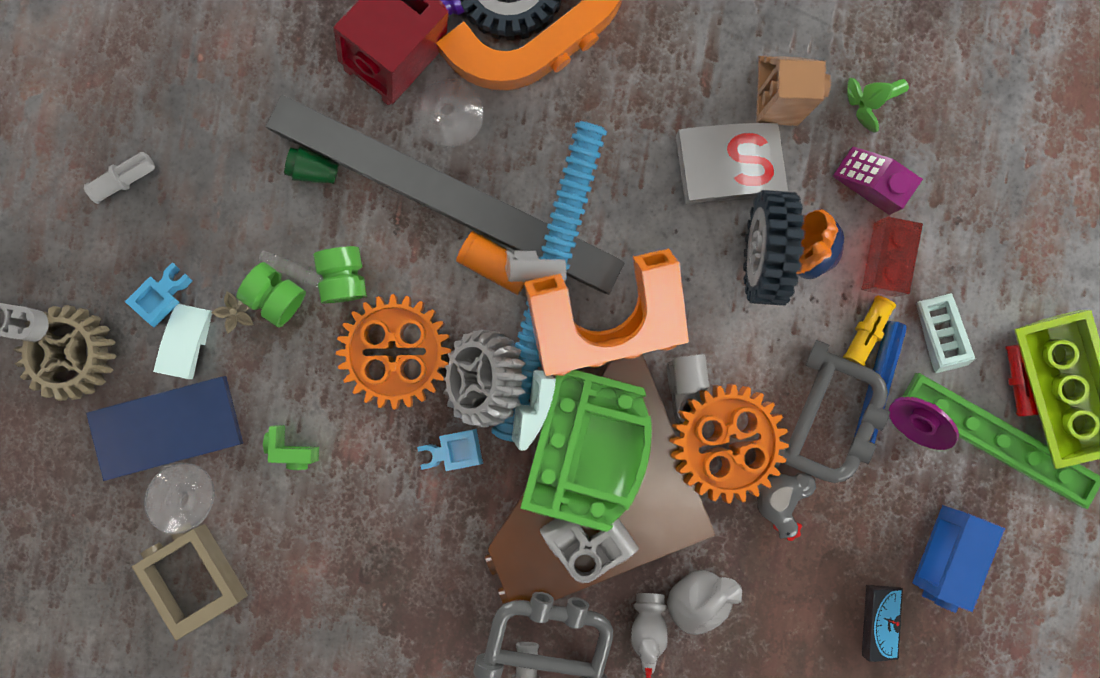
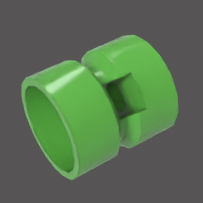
(340, 274)
(267, 291)

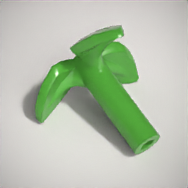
(873, 97)

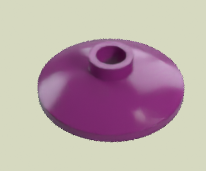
(923, 423)

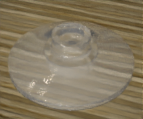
(453, 129)
(169, 488)

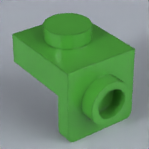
(294, 456)

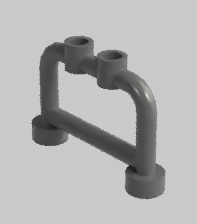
(874, 416)
(541, 610)

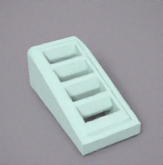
(956, 329)

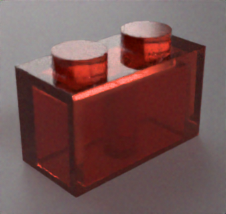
(892, 257)

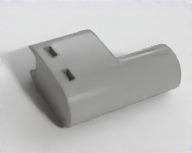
(527, 266)

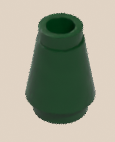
(309, 166)

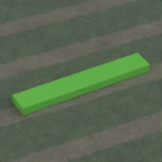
(1008, 443)

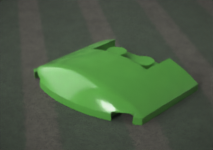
(590, 451)

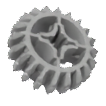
(484, 378)

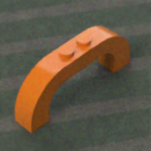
(537, 58)

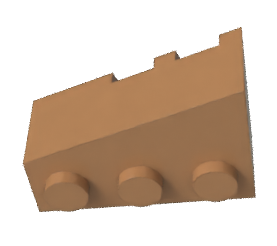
(790, 88)

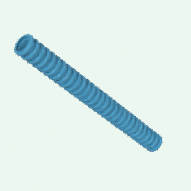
(559, 242)

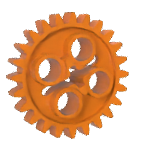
(394, 320)
(734, 474)

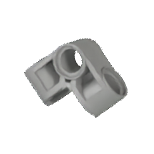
(685, 379)
(606, 548)

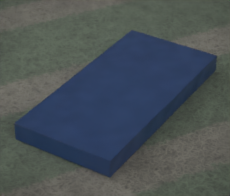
(164, 428)

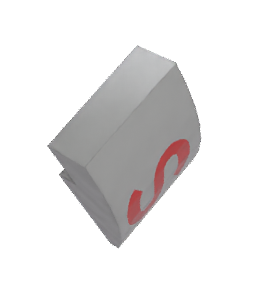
(730, 161)

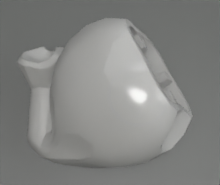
(702, 601)

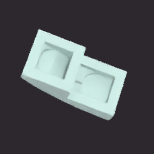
(182, 341)
(530, 418)

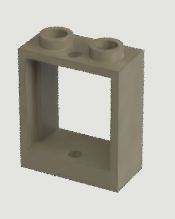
(217, 566)

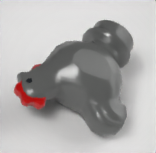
(781, 499)

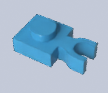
(155, 299)
(456, 451)

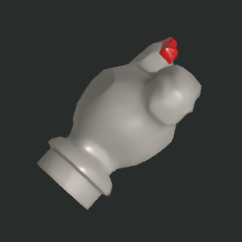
(649, 630)

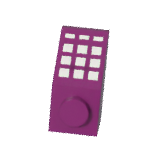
(878, 179)

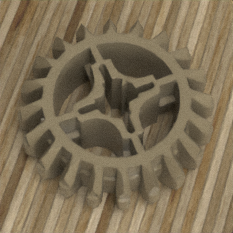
(45, 369)

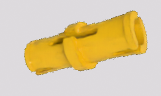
(870, 330)

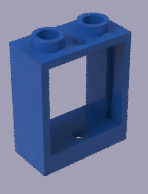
(957, 559)

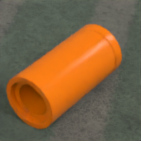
(487, 260)

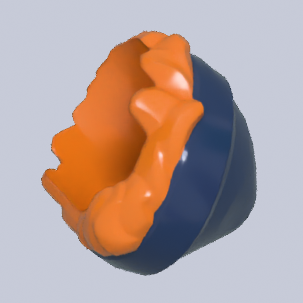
(821, 244)

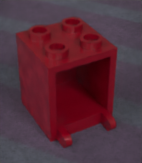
(390, 42)

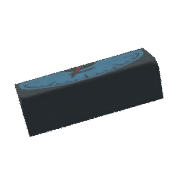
(882, 623)

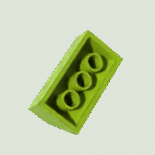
(1065, 381)

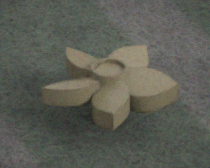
(233, 312)

